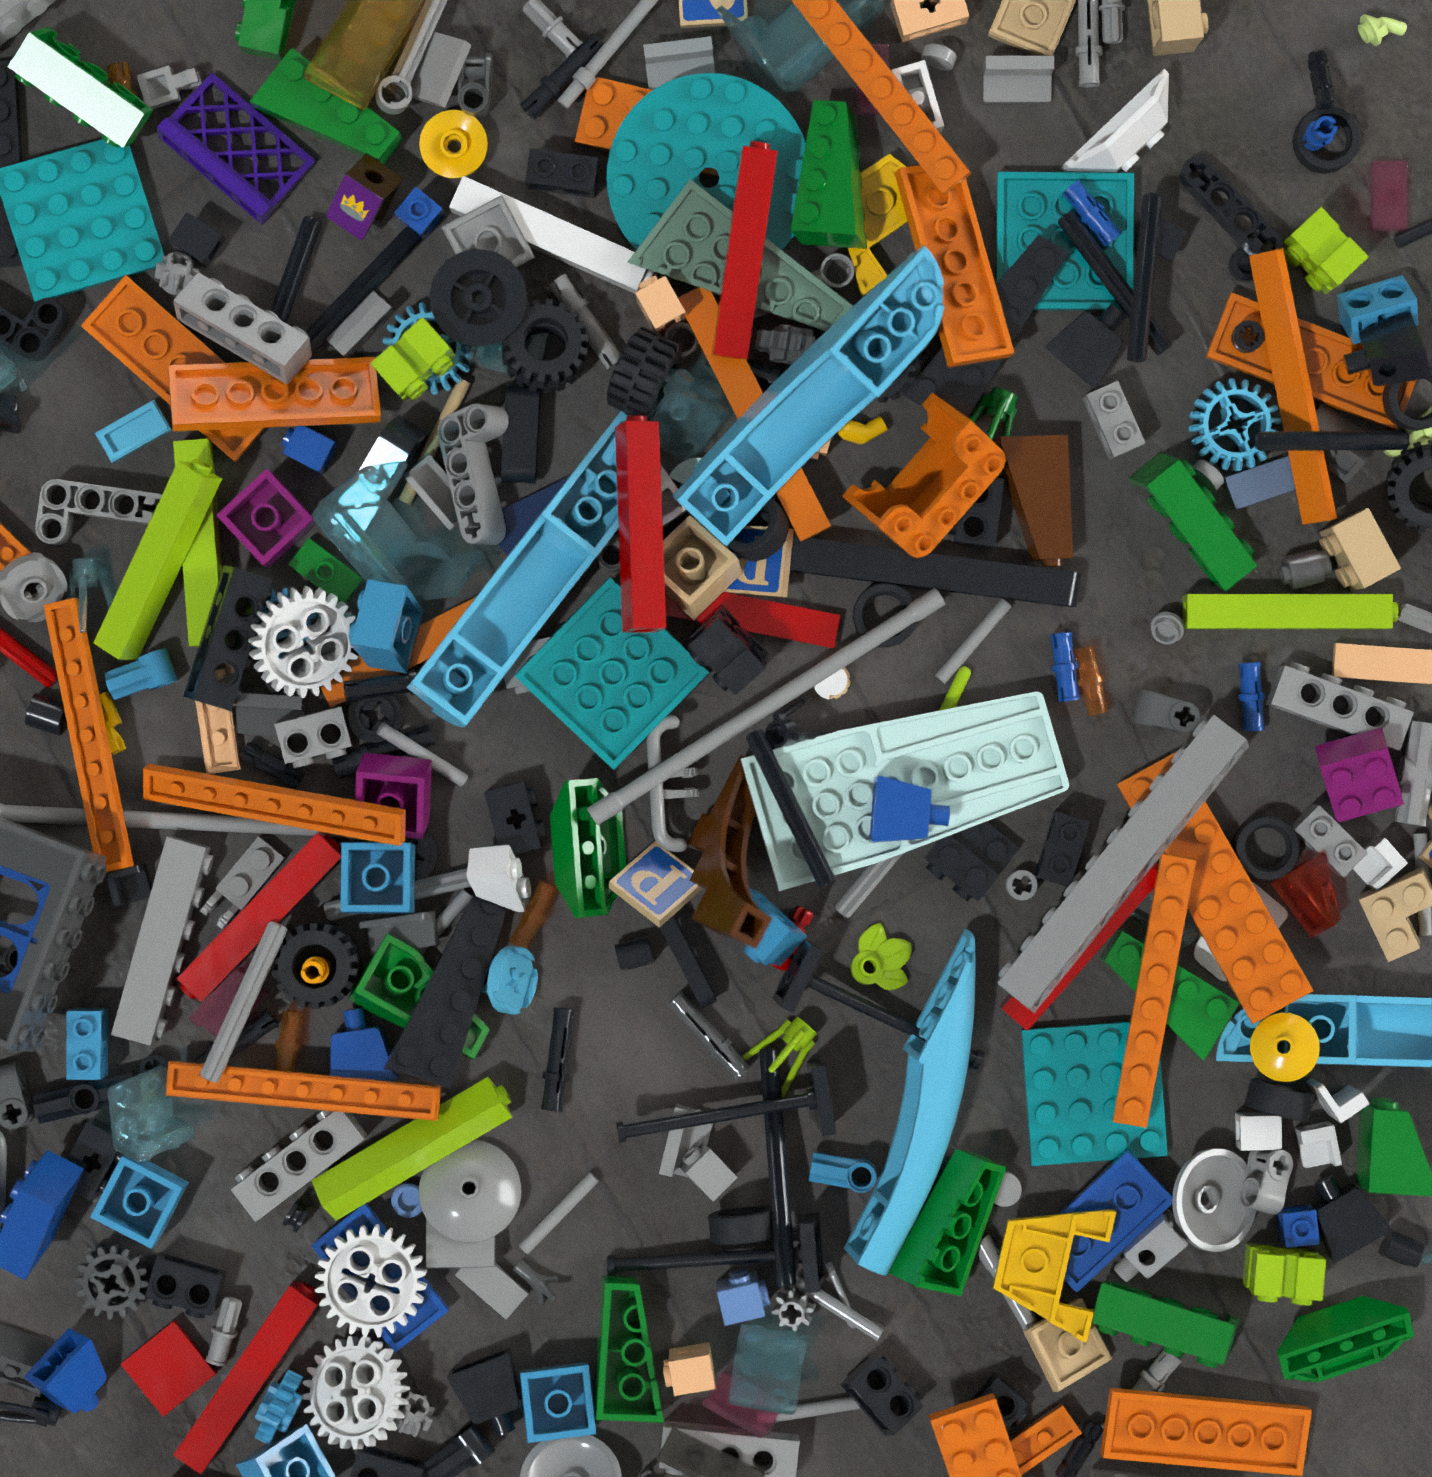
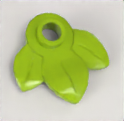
(885, 956)

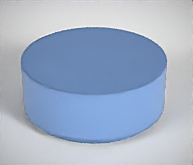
(406, 1200)

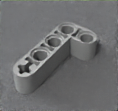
(469, 470)
(75, 504)

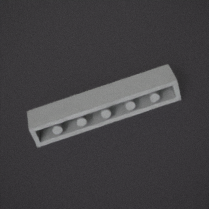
(161, 941)

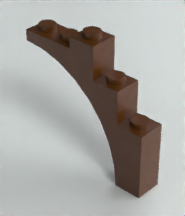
(722, 871)

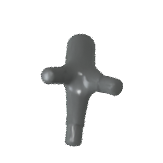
(536, 1281)

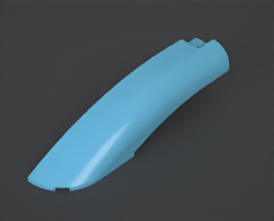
(816, 397)
(524, 588)
(1349, 1030)
(926, 1115)

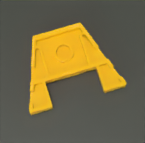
(883, 216)
(1036, 1261)

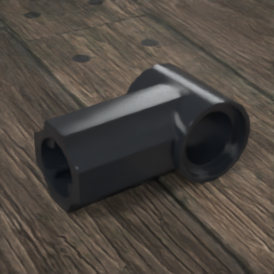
(466, 1449)

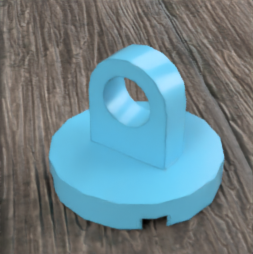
(511, 980)

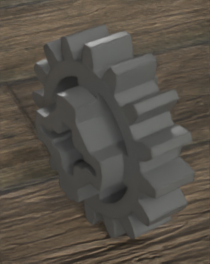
(784, 343)
(100, 1275)

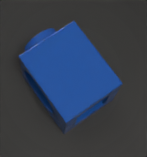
(419, 213)
(309, 448)
(1297, 1226)

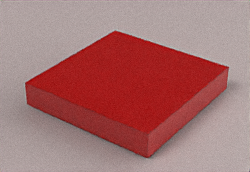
(169, 1368)

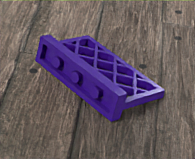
(218, 171)

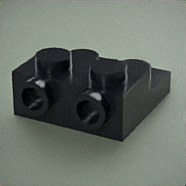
(971, 859)

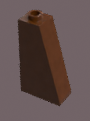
(1040, 493)

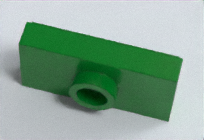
(325, 571)

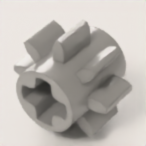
(175, 272)
(787, 1314)
(416, 1414)

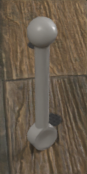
(831, 1270)

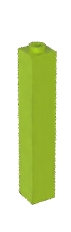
(158, 559)
(203, 561)
(1289, 611)
(412, 1148)

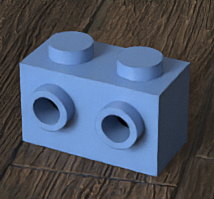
(742, 1297)

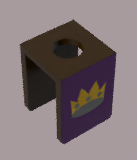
(364, 196)

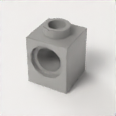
(707, 1171)

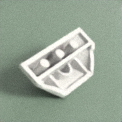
(1126, 133)

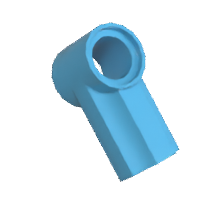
(150, 672)
(838, 1171)

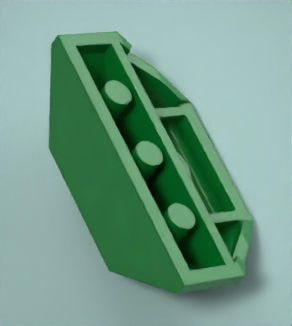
(583, 852)
(1343, 1339)

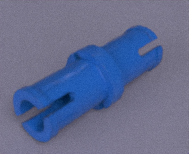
(1319, 133)
(1091, 213)
(1065, 666)
(1251, 696)

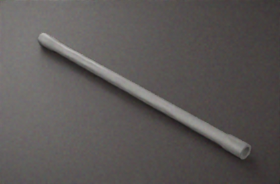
(914, 612)
(154, 820)

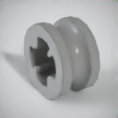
(1019, 875)

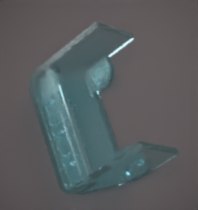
(790, 46)
(383, 544)

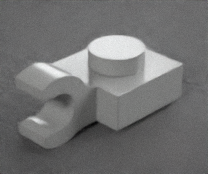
(162, 86)

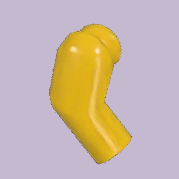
(862, 433)

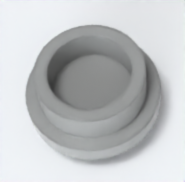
(1167, 628)

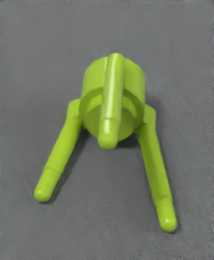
(797, 1036)

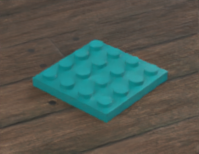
(1033, 204)
(79, 218)
(610, 682)
(1073, 1092)

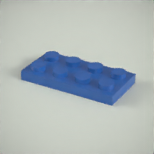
(1137, 1201)
(427, 1312)

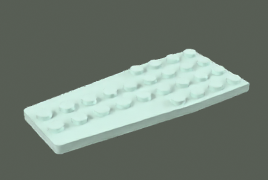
(972, 756)

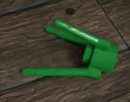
(999, 407)

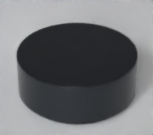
(1240, 266)

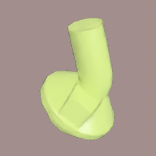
(1373, 29)

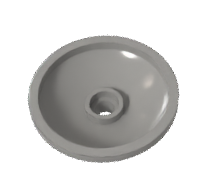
(1208, 1200)
(476, 1215)
(571, 1458)

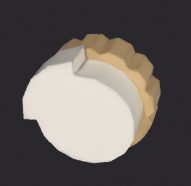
(834, 685)

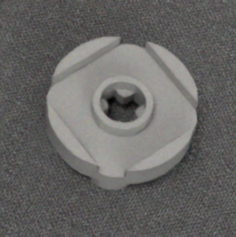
(24, 571)

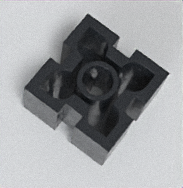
(727, 650)

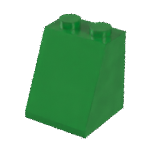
(1390, 1151)

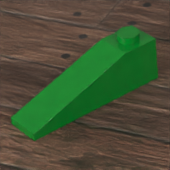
(394, 985)

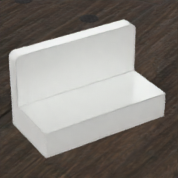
(1340, 1105)

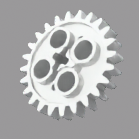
(292, 615)
(381, 1251)
(383, 1390)

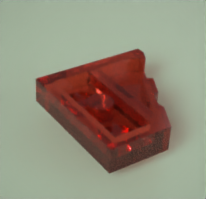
(1310, 894)

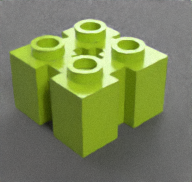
(1323, 252)
(414, 360)
(1284, 1272)

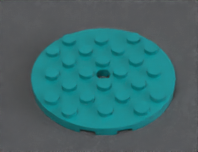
(693, 127)

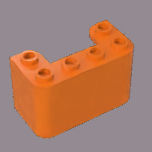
(934, 484)

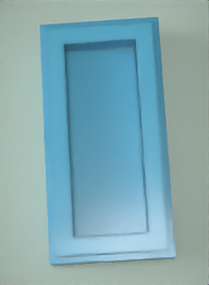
(133, 431)

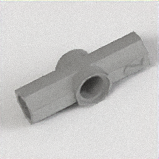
(1415, 775)

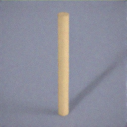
(432, 445)

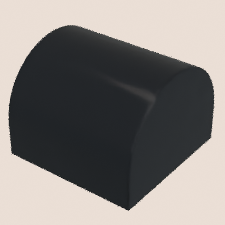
(45, 714)
(634, 953)
(1402, 1249)

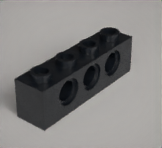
(212, 650)

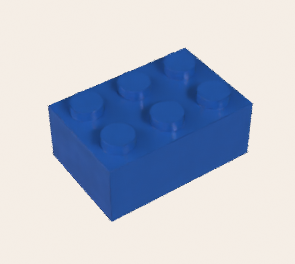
(36, 1212)

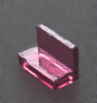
(215, 1008)
(753, 1420)

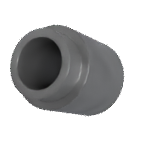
(1305, 569)

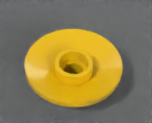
(449, 127)
(1303, 1050)

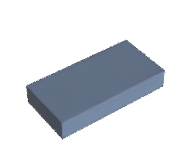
(1260, 483)

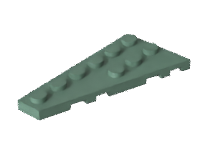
(692, 248)

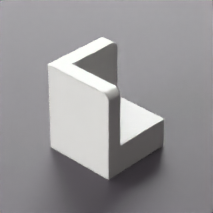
(1379, 864)
(1258, 1131)
(1318, 1145)

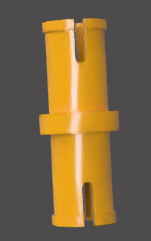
(308, 973)

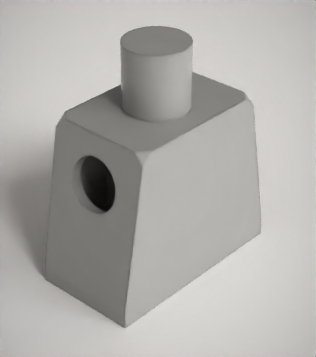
(1162, 1240)

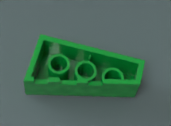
(265, 27)
(1195, 519)
(1195, 1009)
(1164, 1323)
(624, 1361)

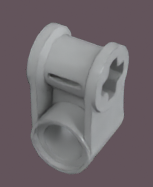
(1264, 1183)

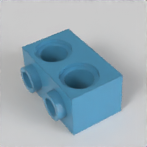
(1375, 304)
(87, 1043)

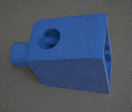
(903, 811)
(360, 1049)
(69, 1373)

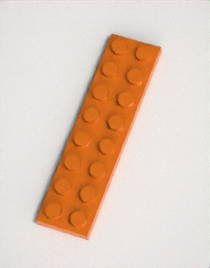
(1229, 910)

